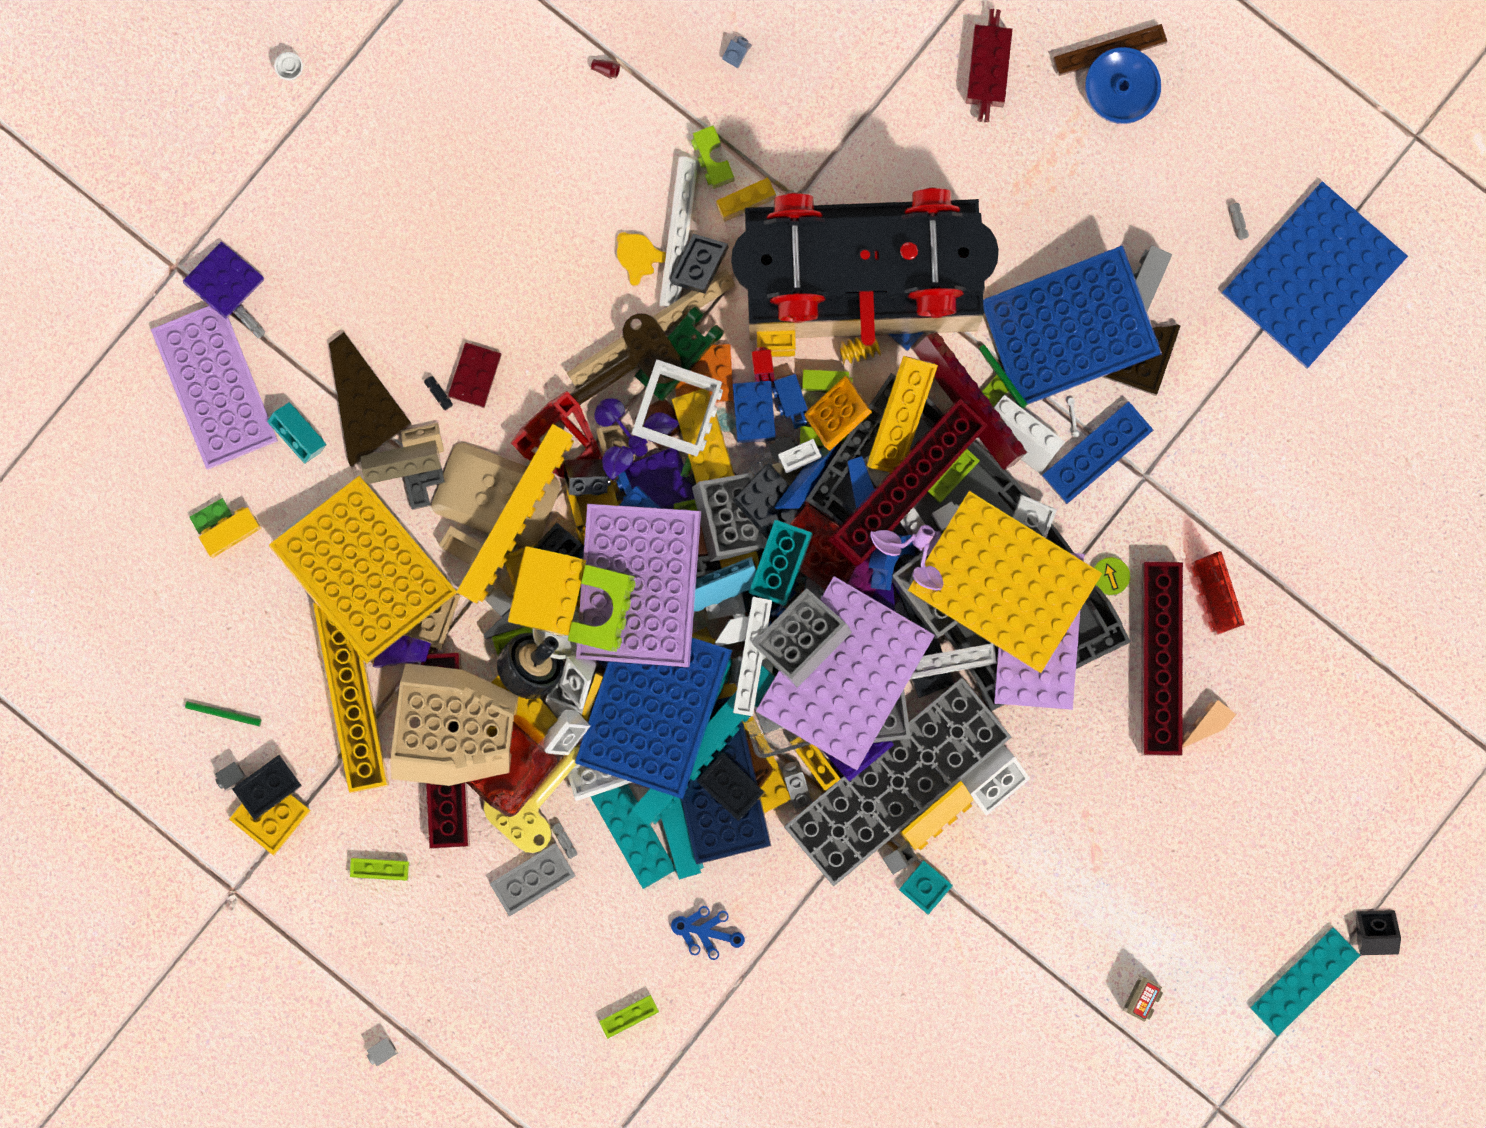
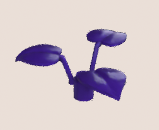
(616, 459)

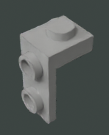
(796, 784)

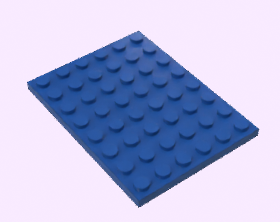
(1314, 274)
(1071, 326)
(654, 719)

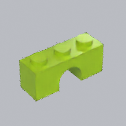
(717, 172)

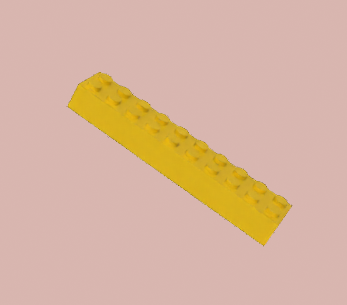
(515, 513)
(352, 709)

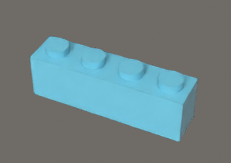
(724, 583)

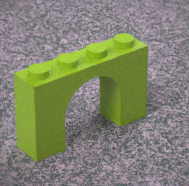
(819, 382)
(619, 588)

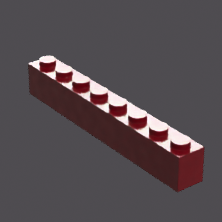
(959, 385)

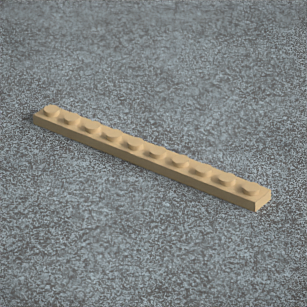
(667, 318)

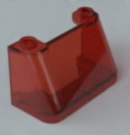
(527, 771)

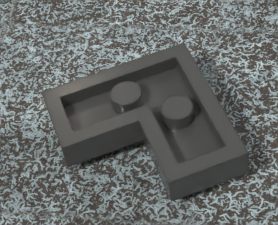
(418, 484)

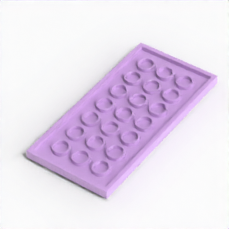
(214, 386)
(1050, 689)

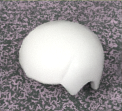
(288, 66)

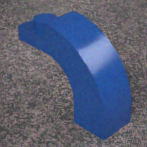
(884, 564)

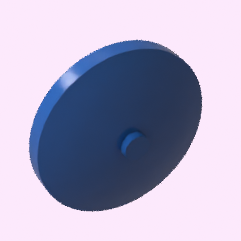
(1123, 85)

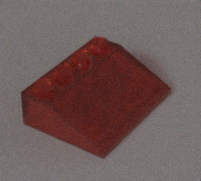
(822, 557)
(1217, 593)

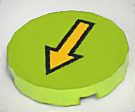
(1114, 576)

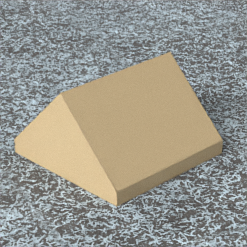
(612, 436)

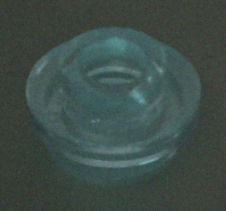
(726, 416)

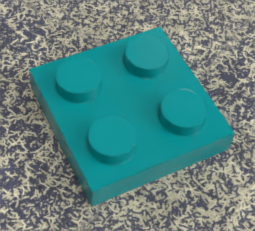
(925, 887)

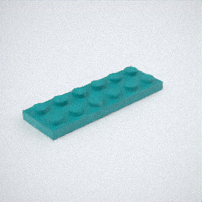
(633, 836)
(1304, 981)

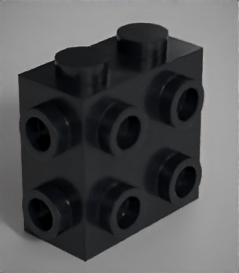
(585, 477)

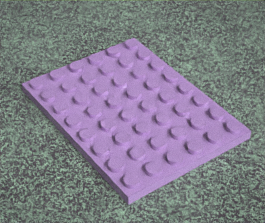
(663, 557)
(857, 684)

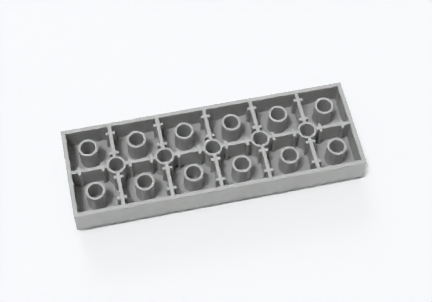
(873, 807)

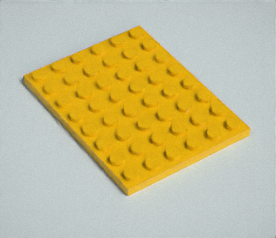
(362, 569)
(1006, 582)

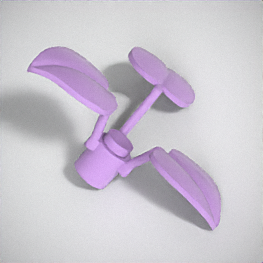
(925, 540)

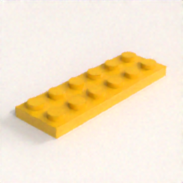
(902, 413)

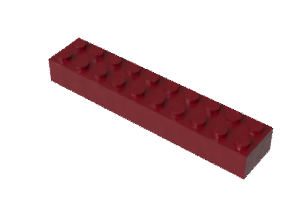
(908, 481)
(1162, 659)
(447, 804)

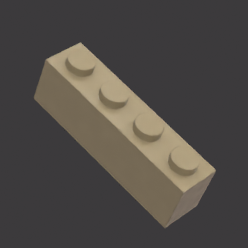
(400, 462)

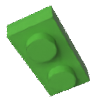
(210, 515)

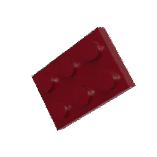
(474, 375)

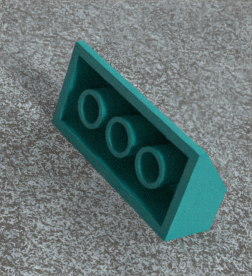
(780, 563)

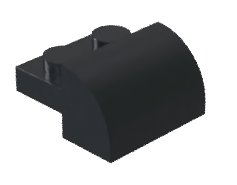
(559, 541)

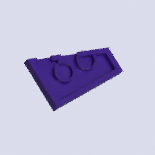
(405, 651)

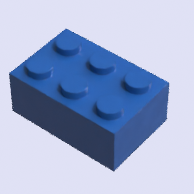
(754, 412)

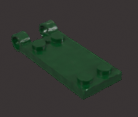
(688, 349)

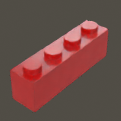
(763, 364)

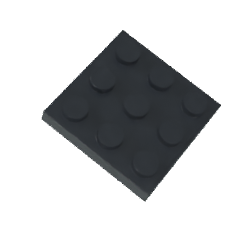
(759, 499)

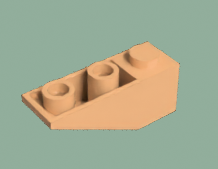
(1214, 721)

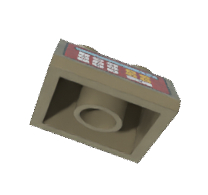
(1143, 998)

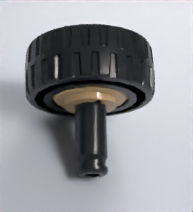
(528, 668)

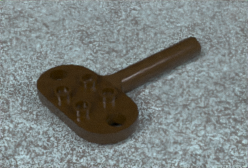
(644, 346)

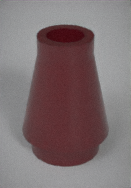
(605, 67)

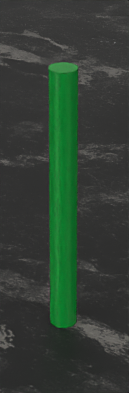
(1003, 377)
(223, 713)

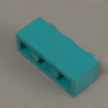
(296, 432)

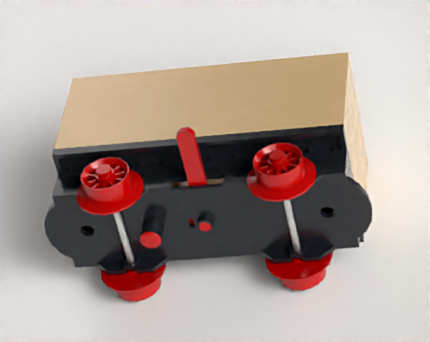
(865, 248)

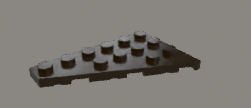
(1149, 373)
(366, 407)

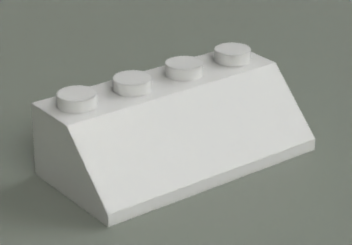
(1036, 438)

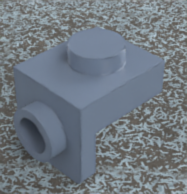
(736, 51)

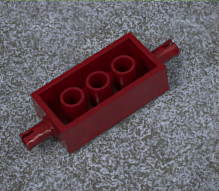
(989, 65)

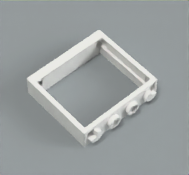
(688, 377)

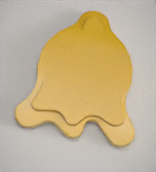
(637, 256)

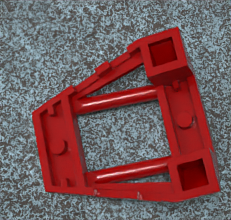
(550, 414)

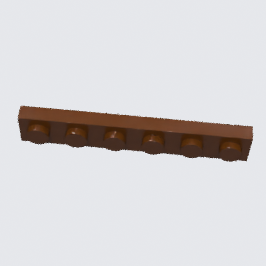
(1085, 56)

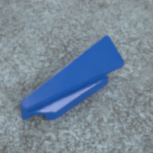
(806, 480)
(860, 480)

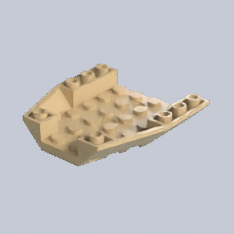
(432, 751)

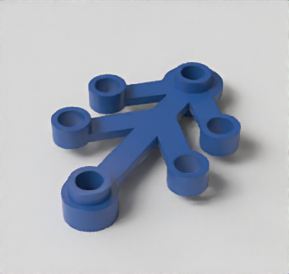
(704, 931)

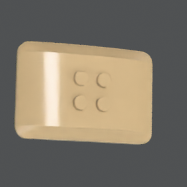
(481, 486)

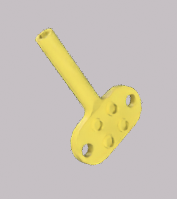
(528, 821)

